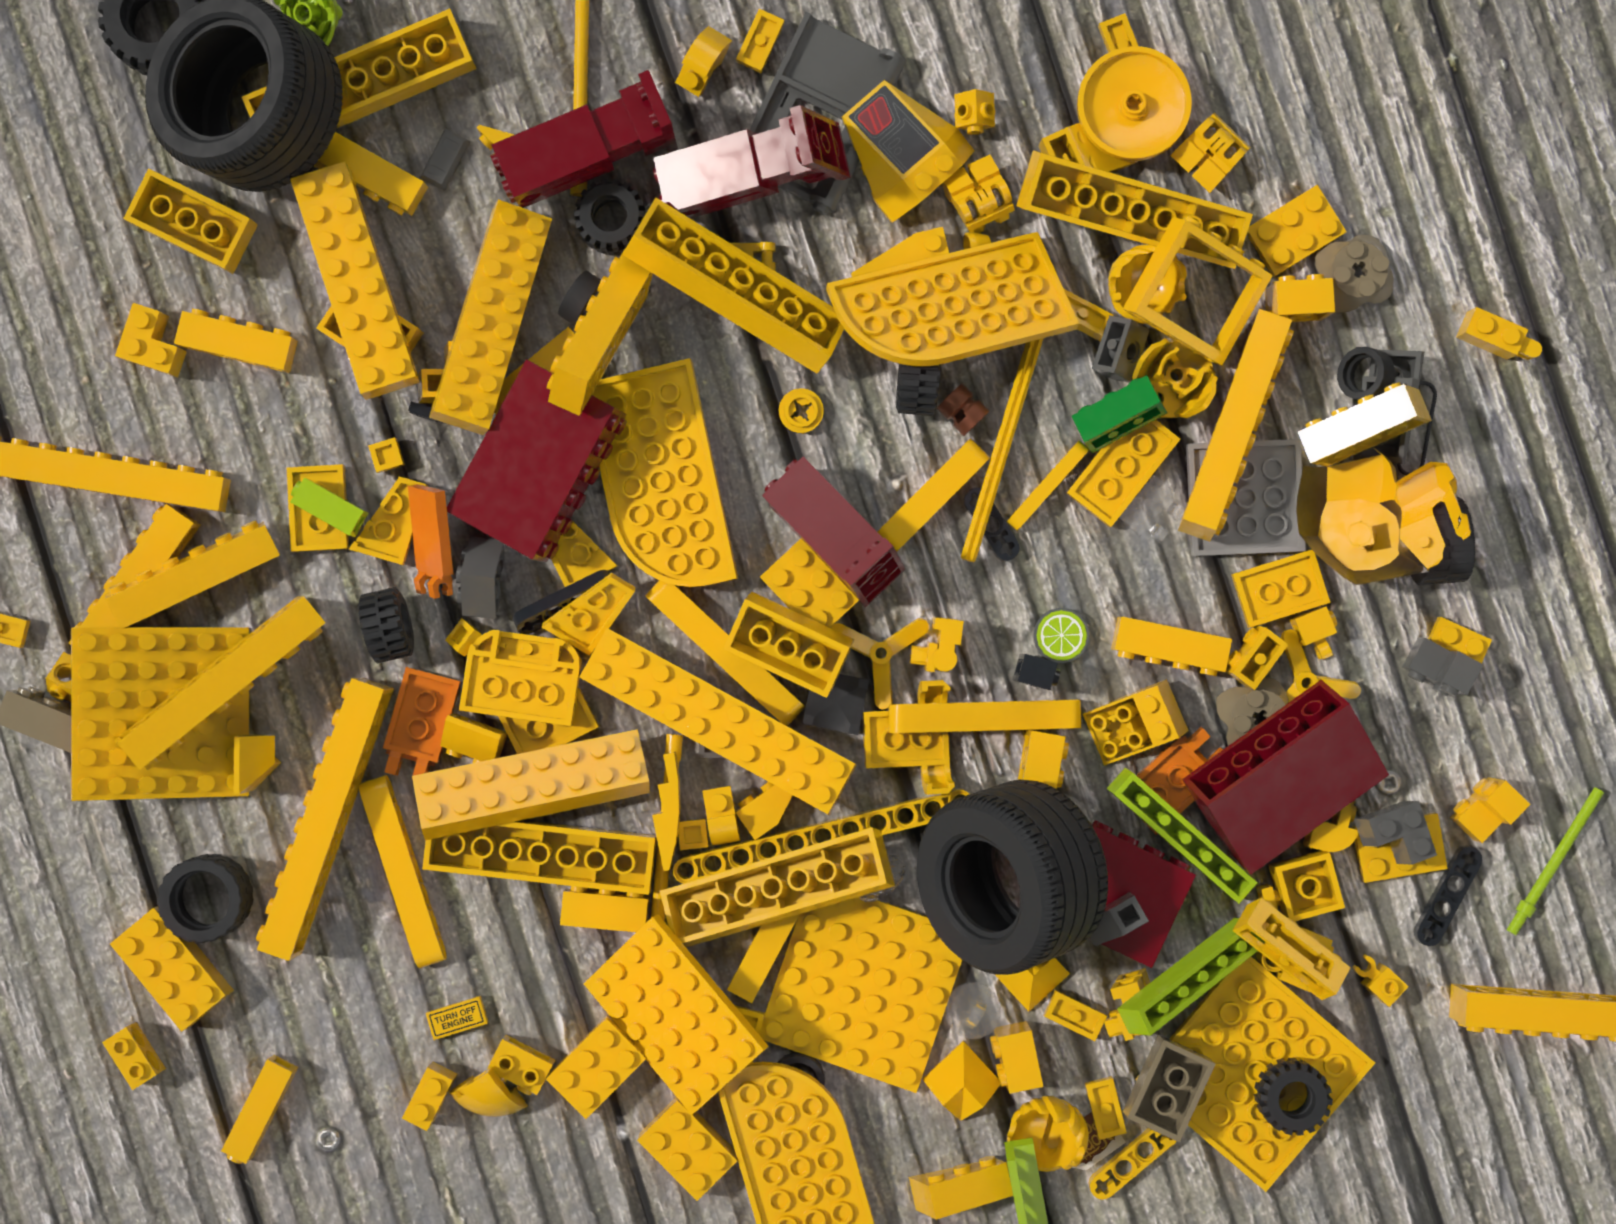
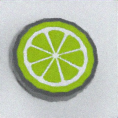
(1061, 635)

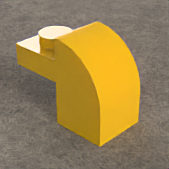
(702, 59)
(721, 815)
(1334, 835)

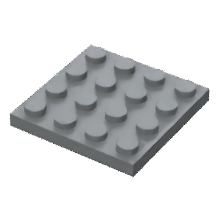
(1264, 504)

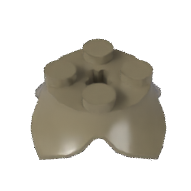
(1351, 291)
(1239, 703)

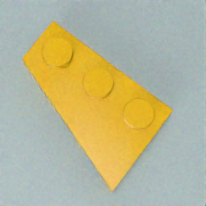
(579, 556)

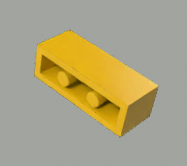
(604, 909)

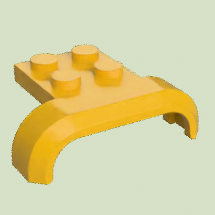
(924, 749)

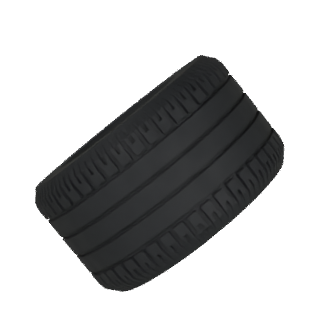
(199, 71)
(1056, 867)

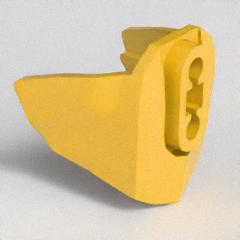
(1195, 380)

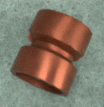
(963, 409)

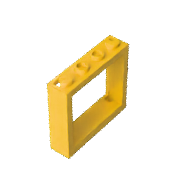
(1156, 269)

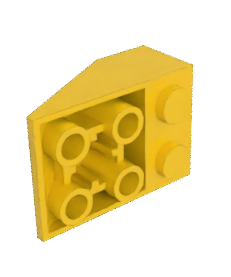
(1075, 146)
(1136, 722)

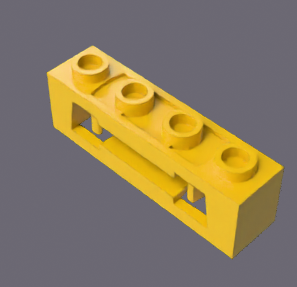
(1292, 948)

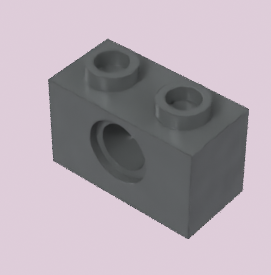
(1120, 348)

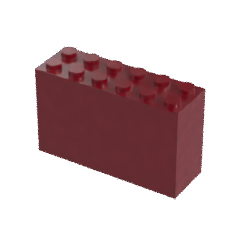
(535, 466)
(1286, 776)

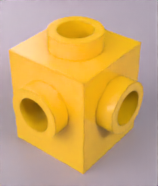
(974, 111)

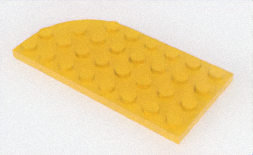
(956, 303)

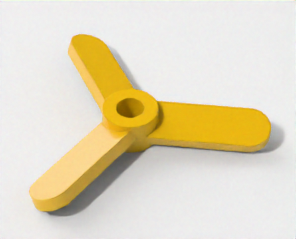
(892, 645)
(1301, 670)

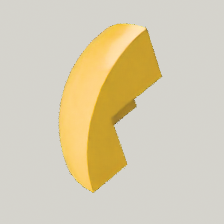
(488, 1095)

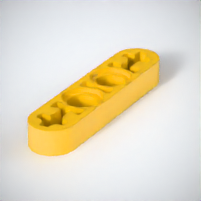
(1048, 484)
(1137, 1162)

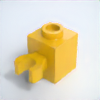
(1314, 628)
(1381, 981)

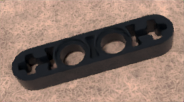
(532, 616)
(1452, 898)

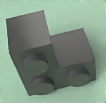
(480, 577)
(1447, 670)
(1402, 827)

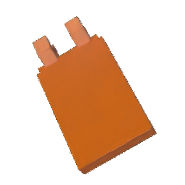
(431, 540)
(419, 720)
(1173, 764)

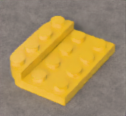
(521, 678)

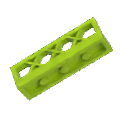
(1025, 1181)

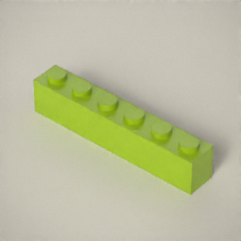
(1181, 835)
(1186, 981)

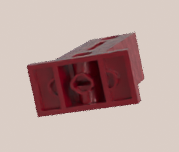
(834, 530)

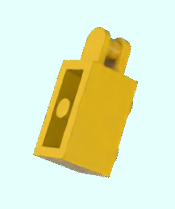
(1497, 335)

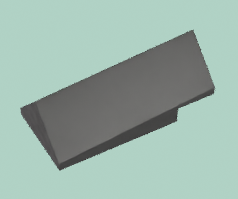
(1408, 372)

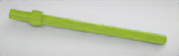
(1526, 908)

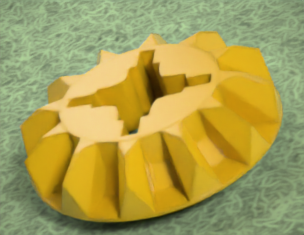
(802, 397)

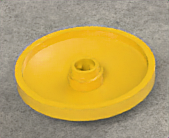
(1134, 103)

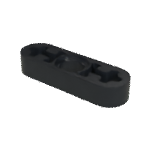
(988, 535)

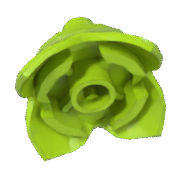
(317, 15)

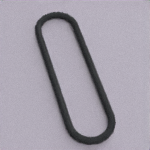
(1428, 427)

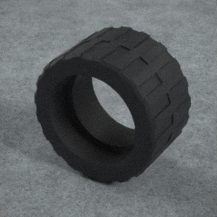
(1457, 554)
(172, 905)

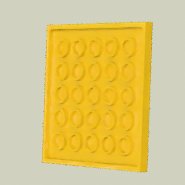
(120, 680)
(863, 990)
(1242, 1029)

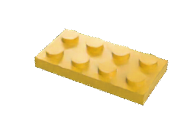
(1122, 471)

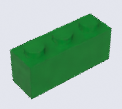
(1119, 414)

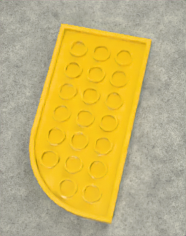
(664, 478)
(793, 1148)

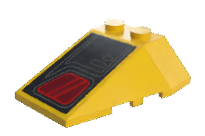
(903, 148)

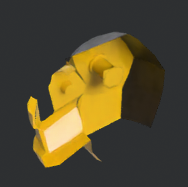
(1371, 522)

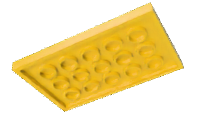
(675, 1014)

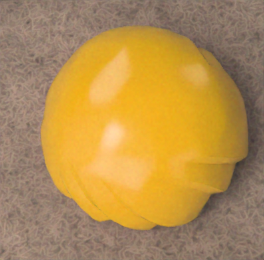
(1127, 271)
(1056, 1129)

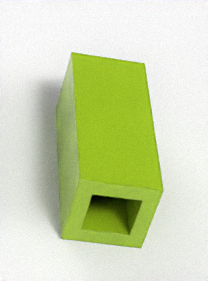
(328, 506)

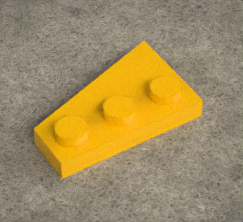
(390, 528)
(590, 614)

